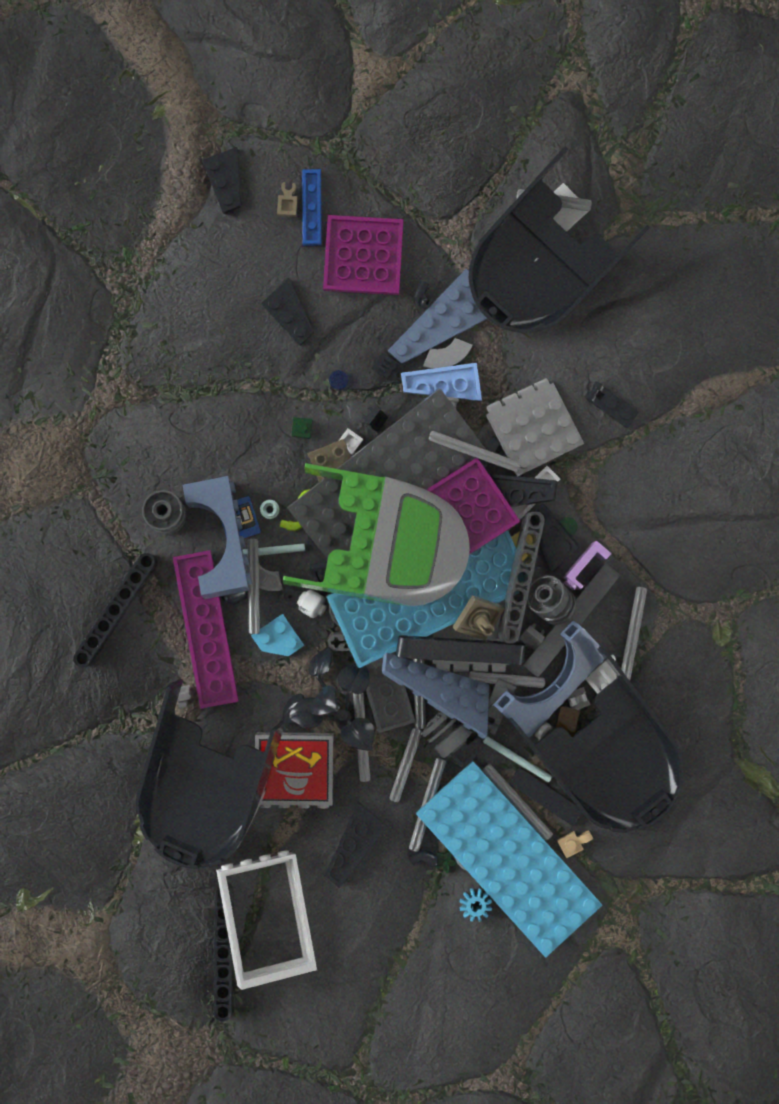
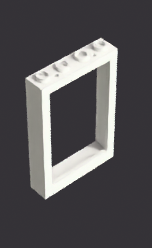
(281, 970)

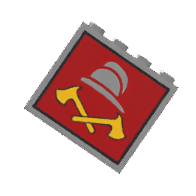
(300, 770)

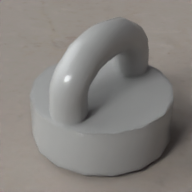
(543, 730)

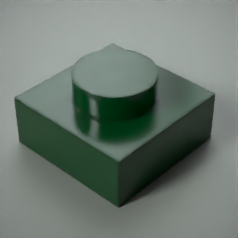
(301, 427)

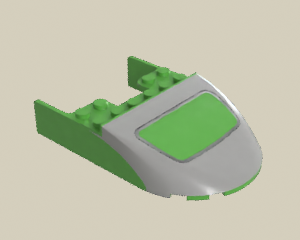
(403, 543)

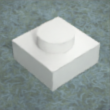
(352, 440)

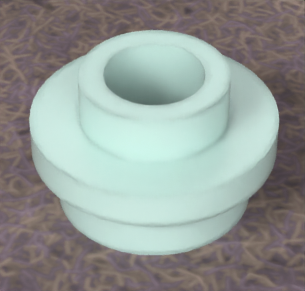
(265, 504)

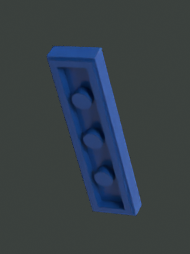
(311, 207)

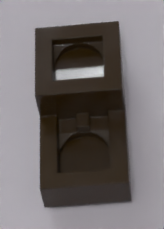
(568, 719)

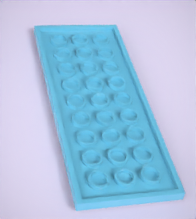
(374, 626)
(509, 859)

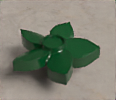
(445, 861)

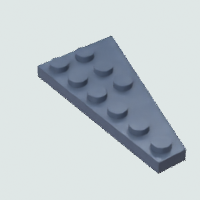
(444, 319)
(446, 691)

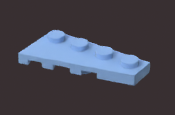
(454, 381)

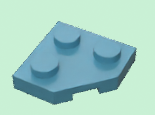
(278, 637)

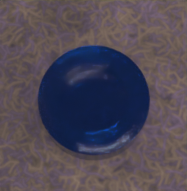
(338, 380)

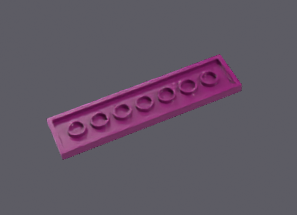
(205, 632)

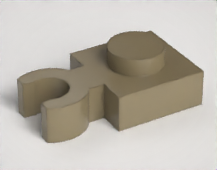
(288, 203)

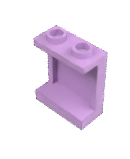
(594, 548)

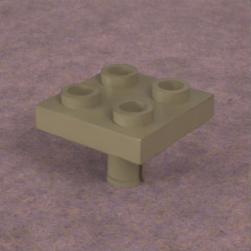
(330, 456)
(478, 618)

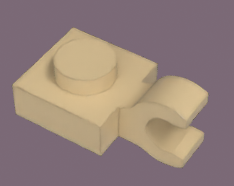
(571, 843)

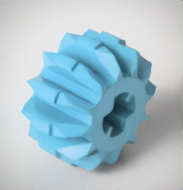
(480, 910)

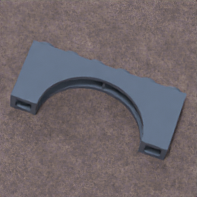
(231, 573)
(580, 661)

